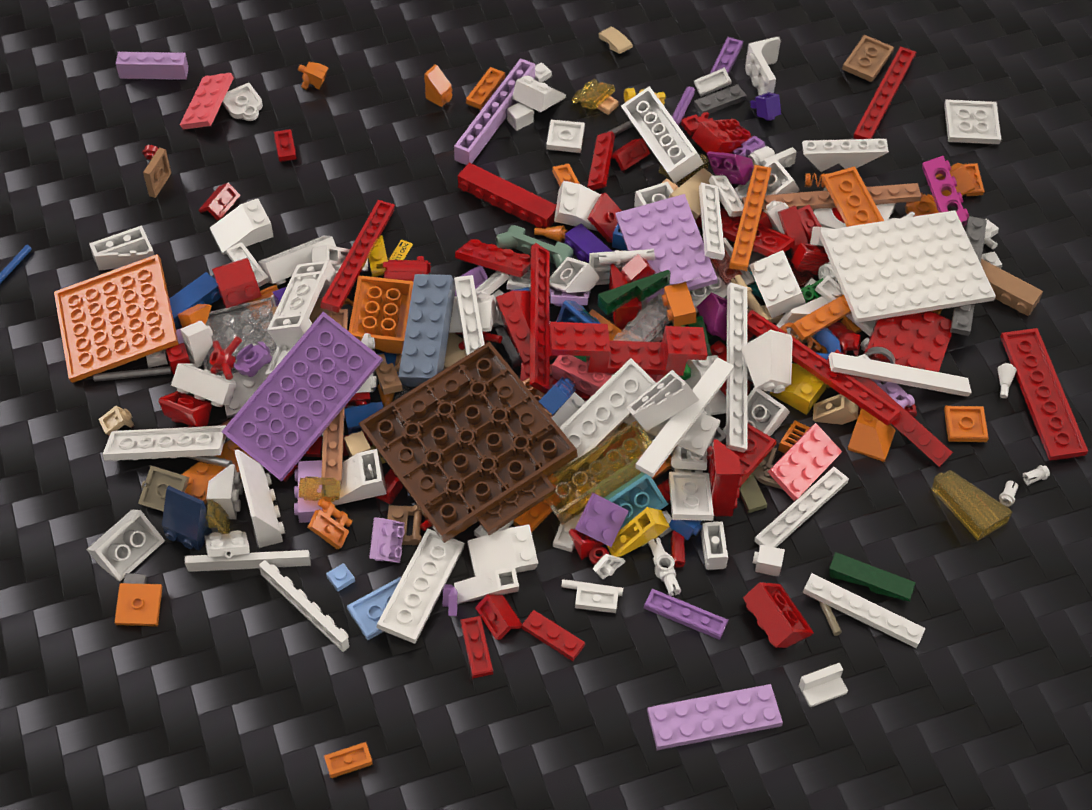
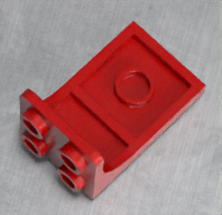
(758, 447)

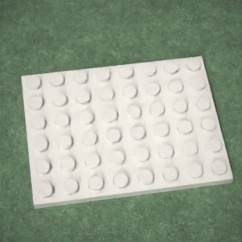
(906, 266)

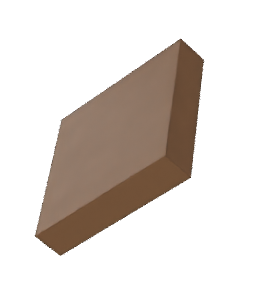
(157, 172)

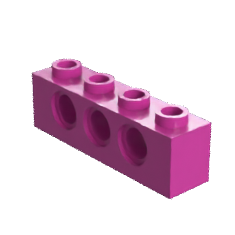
(931, 170)

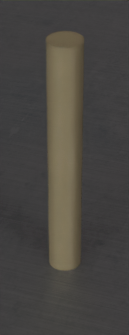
(831, 618)

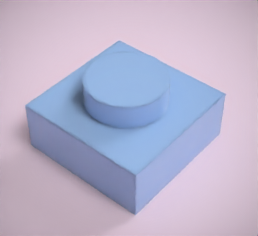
(340, 577)

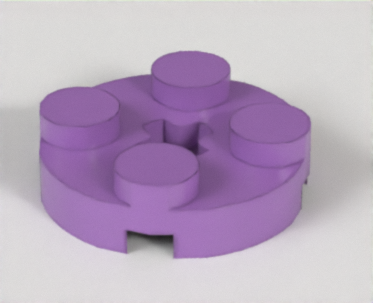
(252, 359)

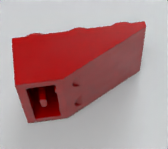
(720, 135)

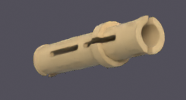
(752, 303)

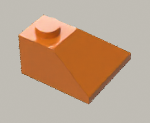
(871, 437)

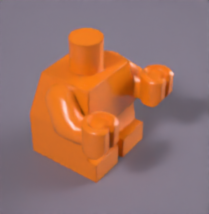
(313, 74)

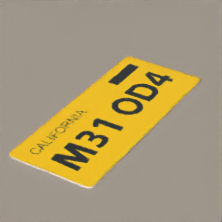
(401, 250)

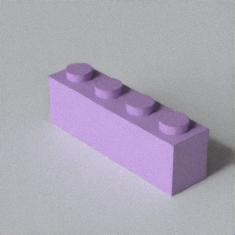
(151, 65)

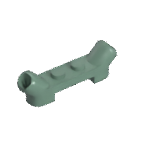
(516, 239)

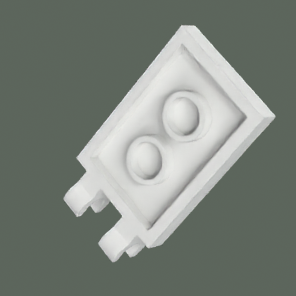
(690, 495)

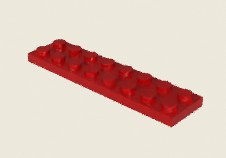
(1044, 394)

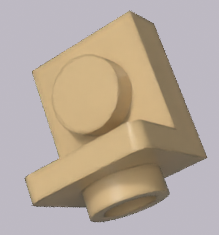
(115, 419)

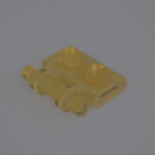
(596, 94)

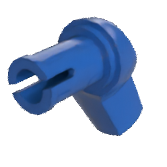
(827, 340)

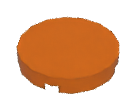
(922, 207)

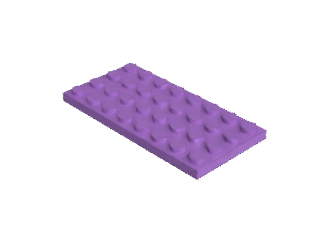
(302, 396)

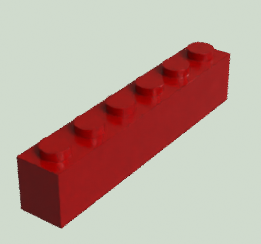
(507, 196)

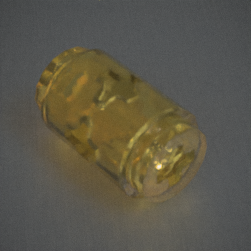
(309, 485)

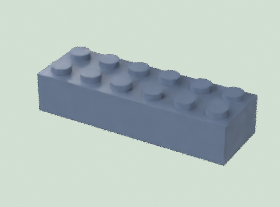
(427, 328)

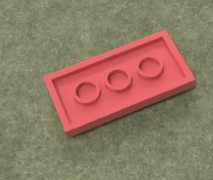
(206, 101)
(804, 462)

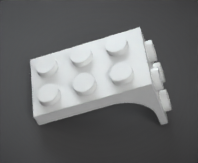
(759, 56)

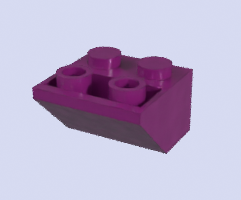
(733, 166)
(714, 314)

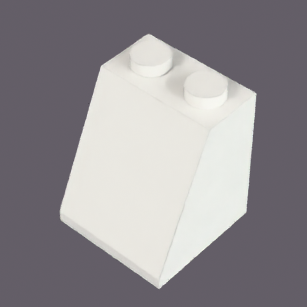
(770, 361)

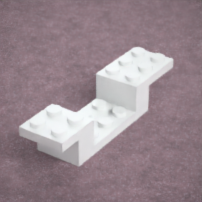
(296, 305)

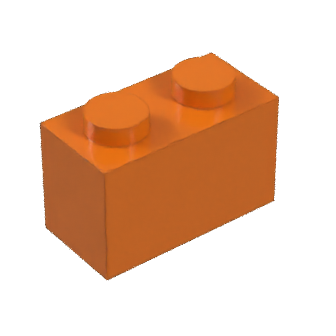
(679, 304)

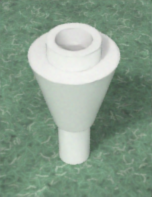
(1006, 374)

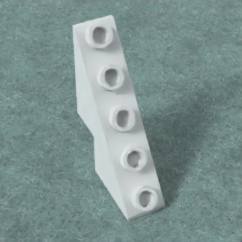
(844, 152)

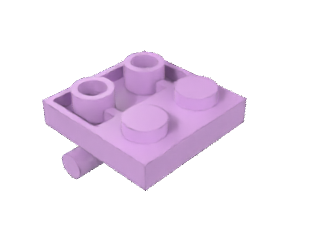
(387, 540)

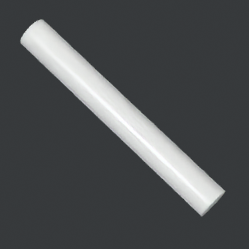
(574, 584)

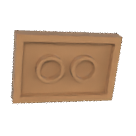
(868, 58)

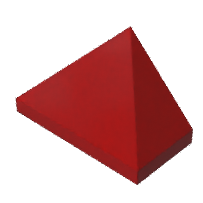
(583, 543)

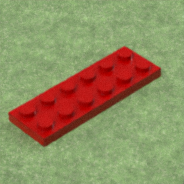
(766, 240)

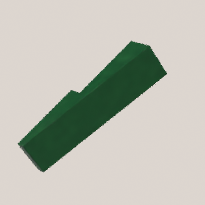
(639, 289)
(878, 580)

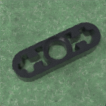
(507, 348)

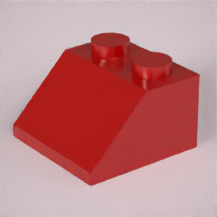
(236, 282)
(186, 409)

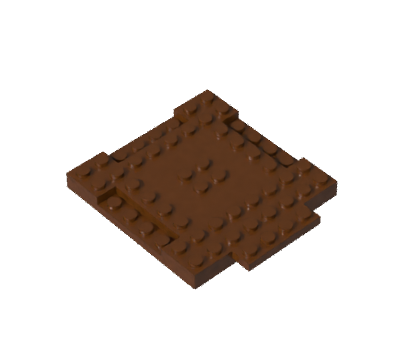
(471, 445)

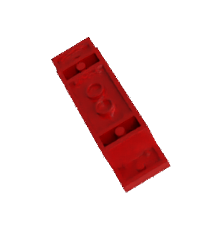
(609, 356)

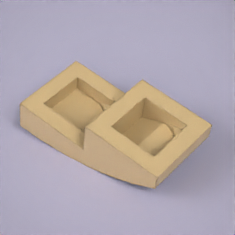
(616, 40)

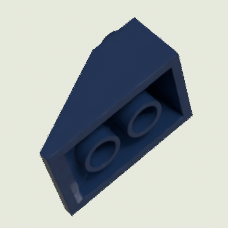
(185, 519)

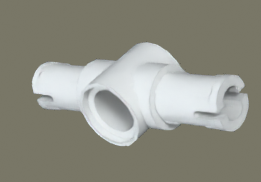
(668, 574)

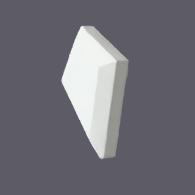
(607, 565)

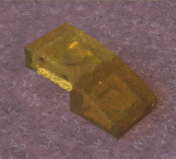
(217, 517)

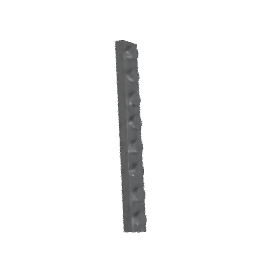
(963, 314)

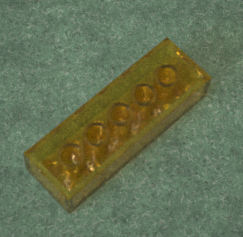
(598, 472)

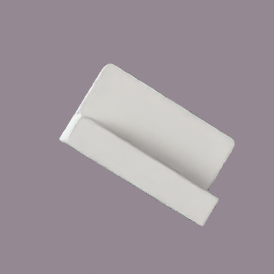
(823, 685)

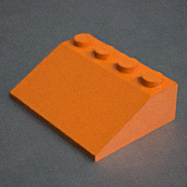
(382, 311)

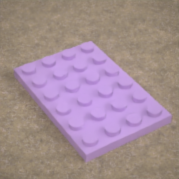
(675, 238)

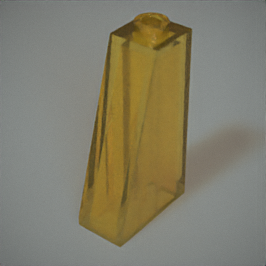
(970, 505)

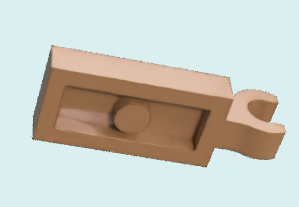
(388, 377)

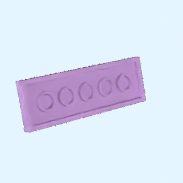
(714, 717)

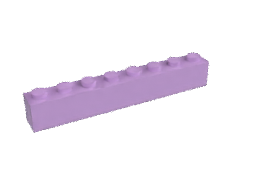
(491, 115)

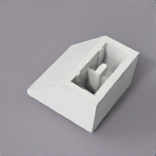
(226, 489)

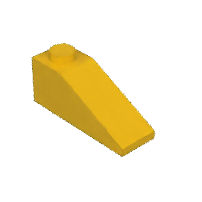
(639, 531)

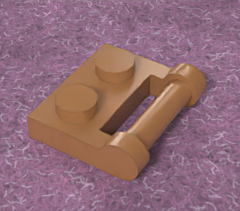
(401, 514)

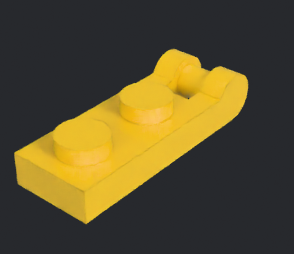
(377, 258)

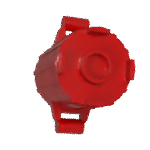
(406, 269)

